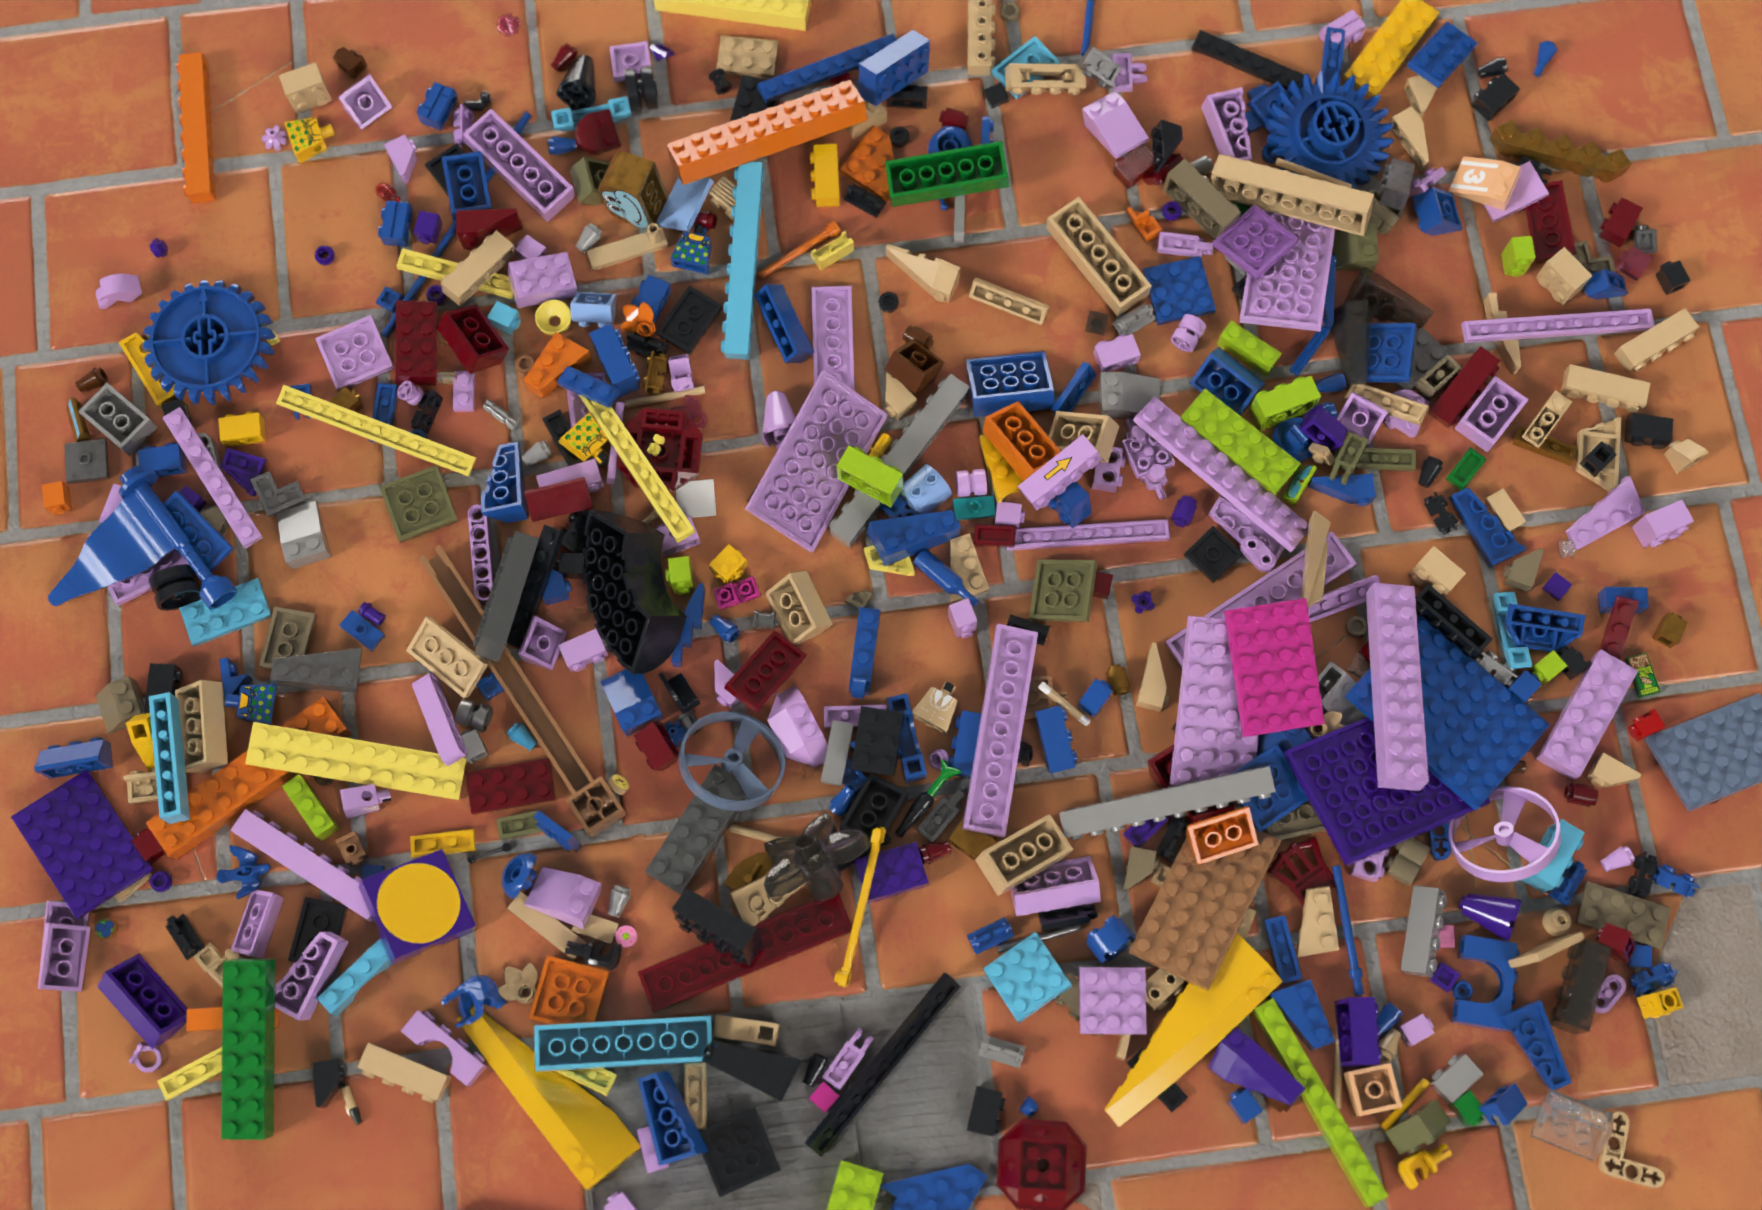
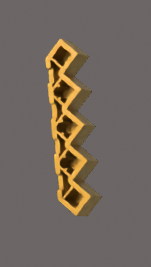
(1559, 153)

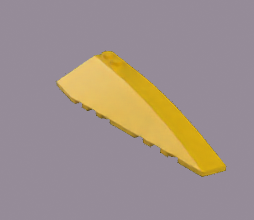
(1195, 1027)
(572, 1120)

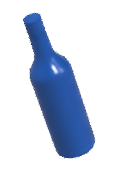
(942, 575)

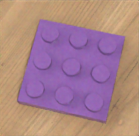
(1255, 242)

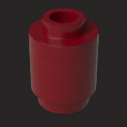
(953, 118)
(1581, 794)

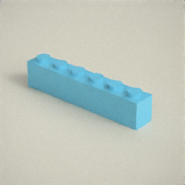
(169, 758)

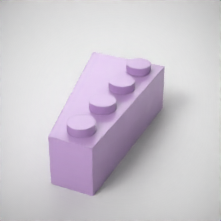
(1227, 123)
(309, 976)

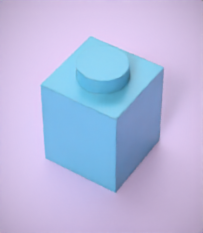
(504, 317)

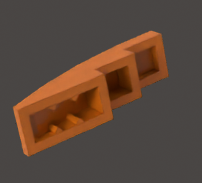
(210, 1019)

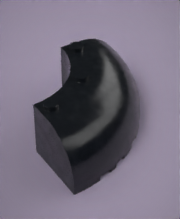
(629, 591)

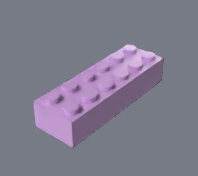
(519, 165)
(1586, 715)

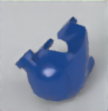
(475, 991)

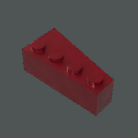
(1464, 386)

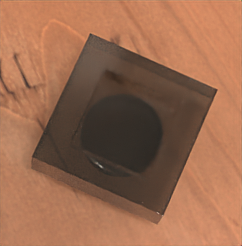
(1096, 322)

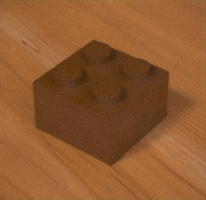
(914, 366)

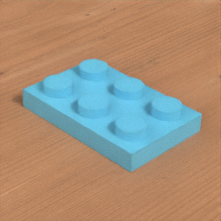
(1030, 53)

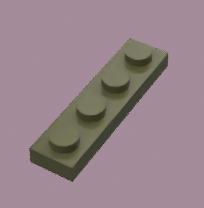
(1385, 459)

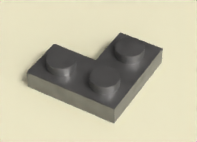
(275, 499)

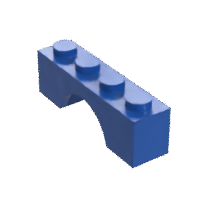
(909, 751)

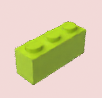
(1249, 348)
(310, 807)

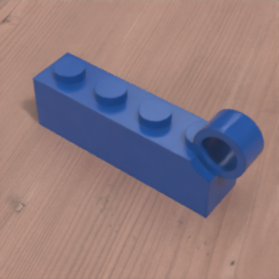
(864, 652)

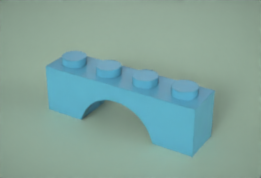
(345, 988)

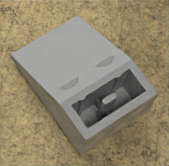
(1334, 685)

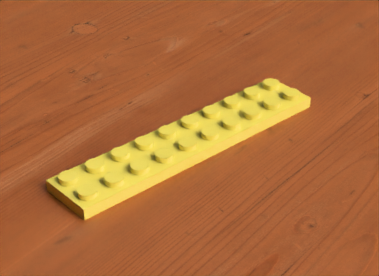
(354, 761)

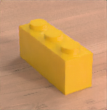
(825, 175)

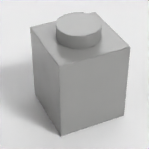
(474, 745)

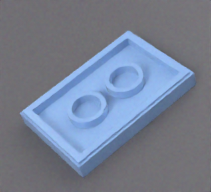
(684, 204)

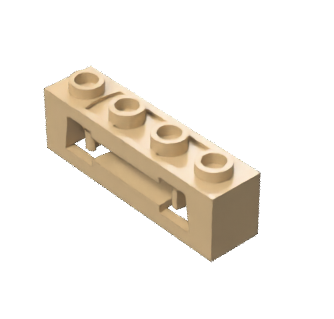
(1018, 82)

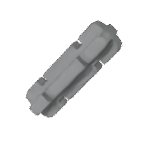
(500, 414)

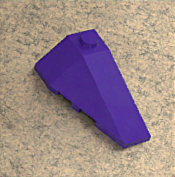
(1247, 1064)

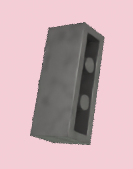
(1396, 183)

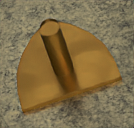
(748, 871)

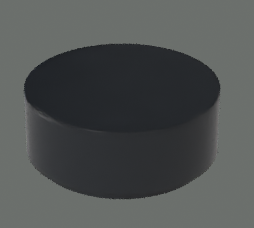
(899, 136)
(888, 302)

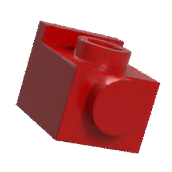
(1646, 725)

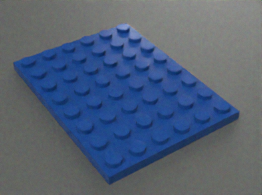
(1470, 718)

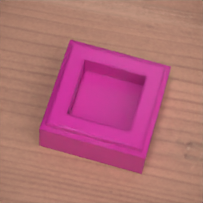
(824, 1097)

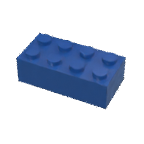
(894, 67)

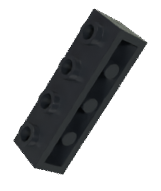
(1451, 622)

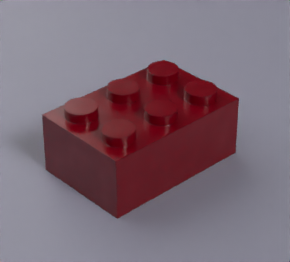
(472, 338)

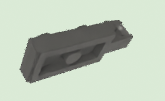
(941, 816)

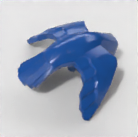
(247, 872)

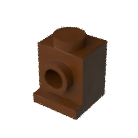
(349, 62)

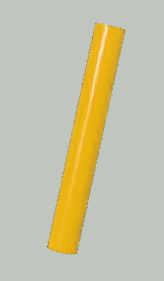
(1406, 1103)

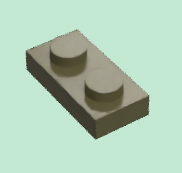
(517, 826)

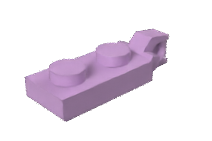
(1183, 245)

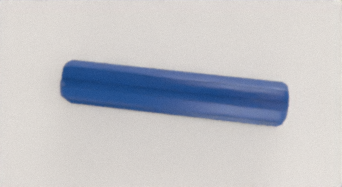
(1309, 350)

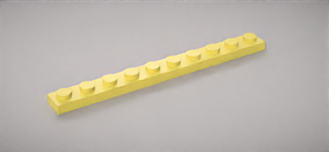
(376, 430)
(641, 470)

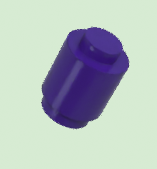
(1184, 511)

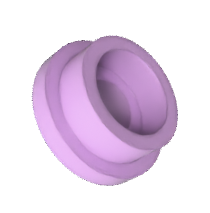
(936, 757)

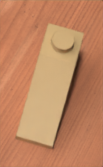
(1410, 132)
(1153, 684)

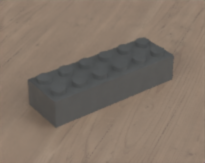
(505, 596)
(695, 834)

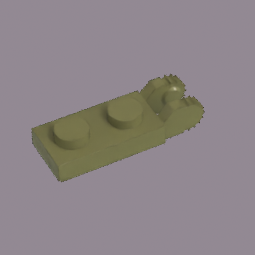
(1349, 456)

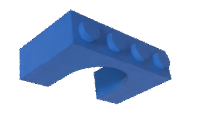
(1496, 955)

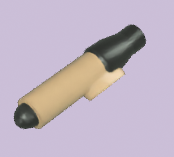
(351, 1107)

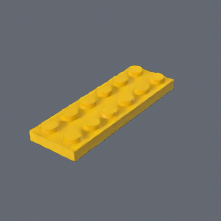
(1391, 45)

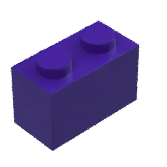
(1323, 428)

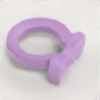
(135, 1060)

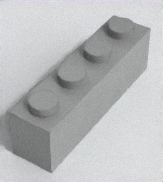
(1423, 931)

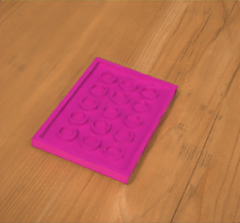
(1274, 667)

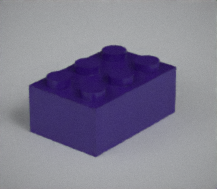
(895, 872)
(1358, 1031)

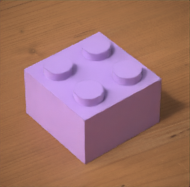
(1663, 524)

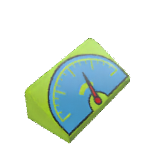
(1298, 484)

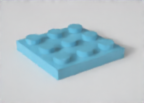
(1027, 977)

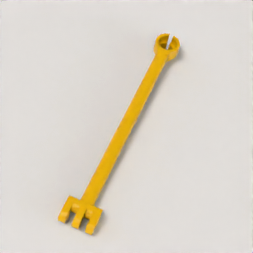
(843, 976)

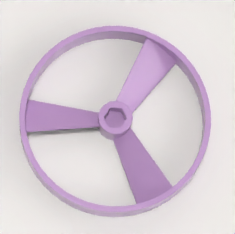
(1533, 852)

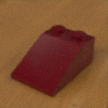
(476, 225)

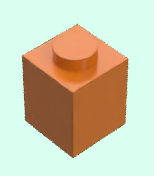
(56, 497)

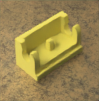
(833, 251)

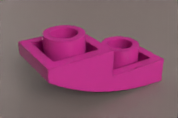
(737, 593)

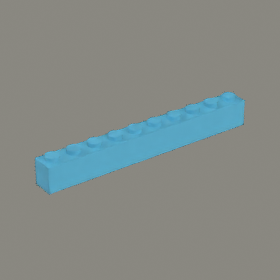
(743, 261)

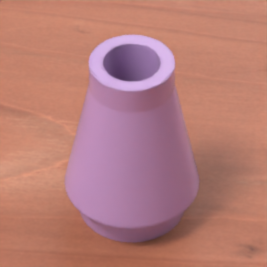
(1617, 859)

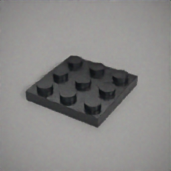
(738, 1152)

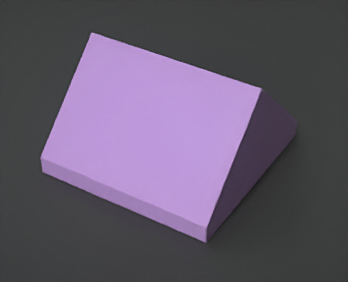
(364, 102)
(1361, 416)
(541, 643)

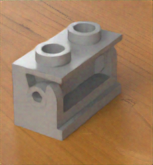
(1455, 1078)

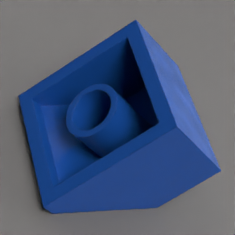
(1437, 212)

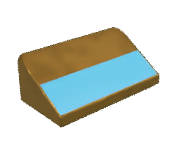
(77, 421)

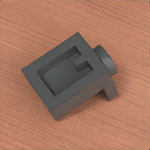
(1645, 239)

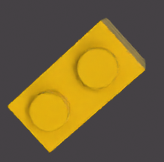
(242, 429)

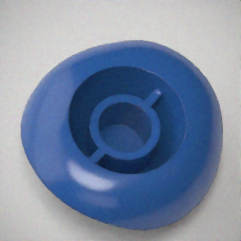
(948, 139)
(1292, 439)
(518, 874)

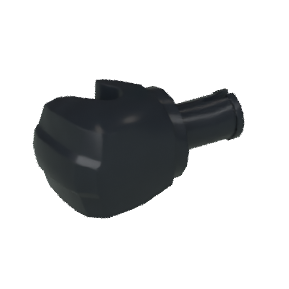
(592, 954)

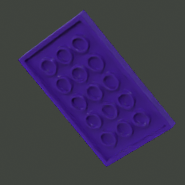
(81, 844)

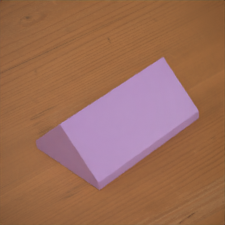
(257, 924)

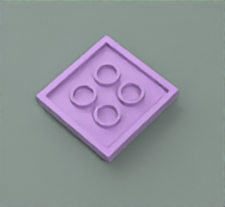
(354, 353)
(1112, 1000)

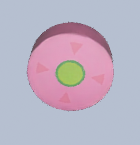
(626, 936)

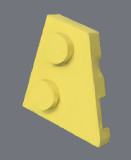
(902, 567)

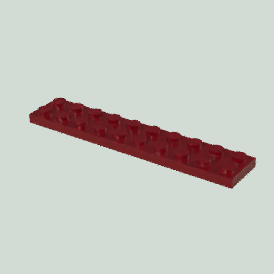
(782, 938)

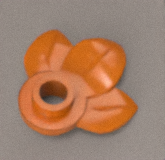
(637, 318)

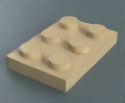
(747, 56)

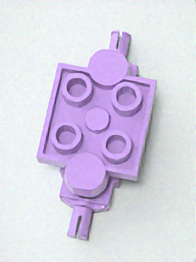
(1147, 458)

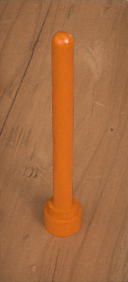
(831, 230)

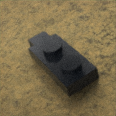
(1067, 916)

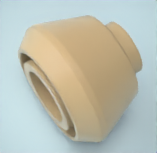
(1554, 925)

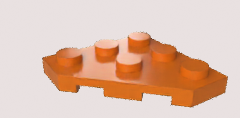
(867, 163)

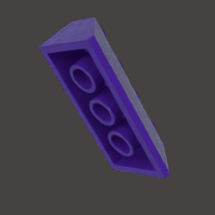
(144, 1000)

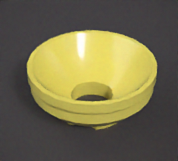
(551, 309)

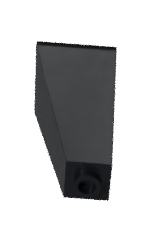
(759, 1068)

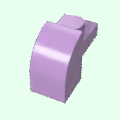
(118, 287)
(681, 372)

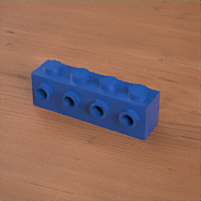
(783, 323)

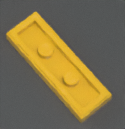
(450, 842)

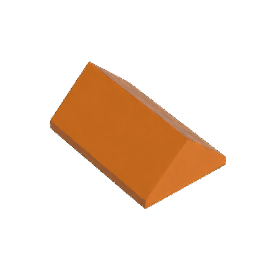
(1222, 835)

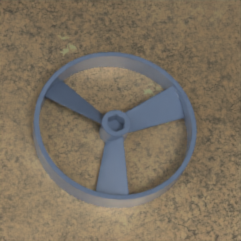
(731, 762)

